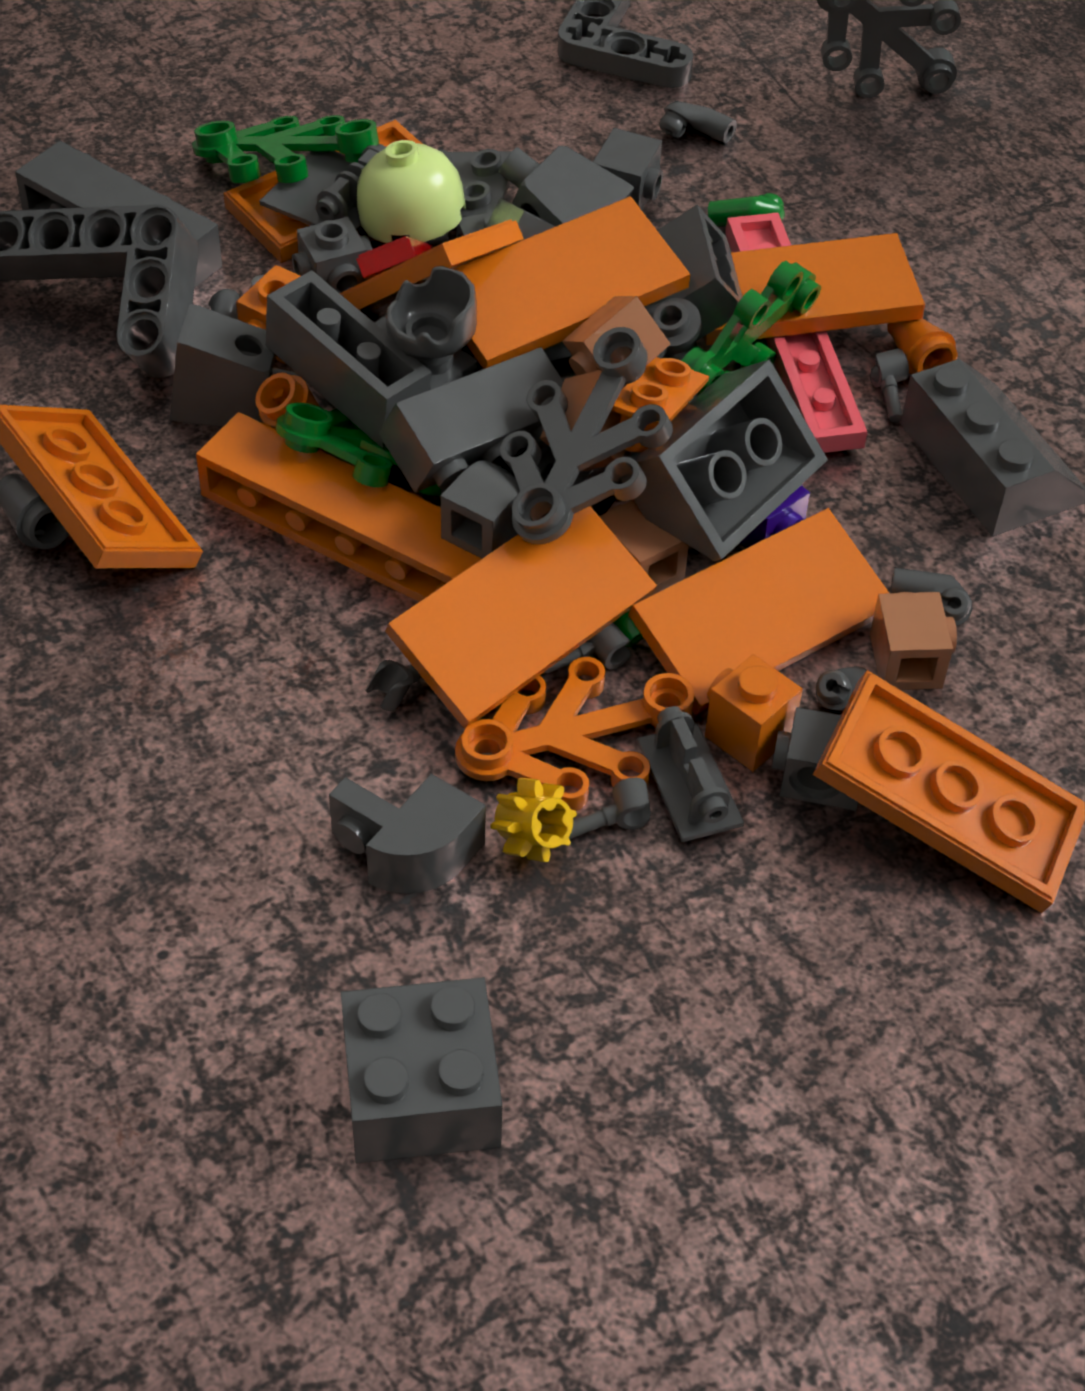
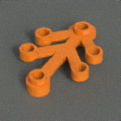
(567, 732)

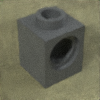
(798, 757)

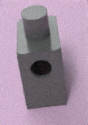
(562, 185)
(219, 368)

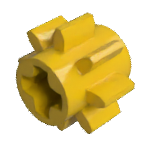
(533, 819)

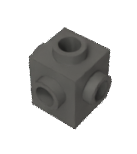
(331, 253)

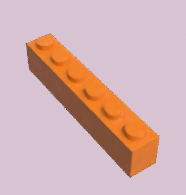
(320, 505)

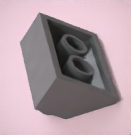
(987, 448)
(728, 461)

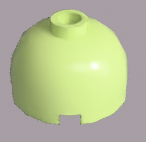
(409, 193)

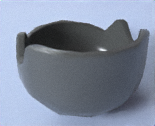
(433, 316)

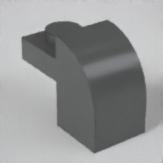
(479, 508)
(414, 844)

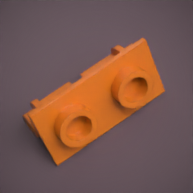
(663, 383)

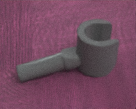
(890, 368)
(606, 646)
(394, 680)
(629, 810)

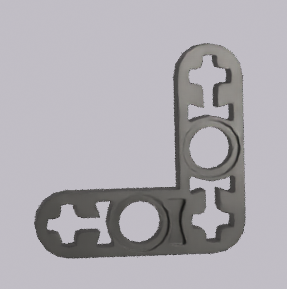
(651, 57)

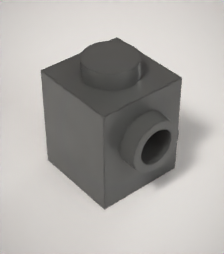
(634, 160)

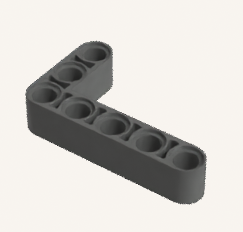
(79, 245)

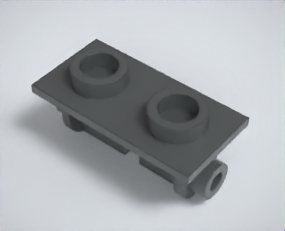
(688, 777)

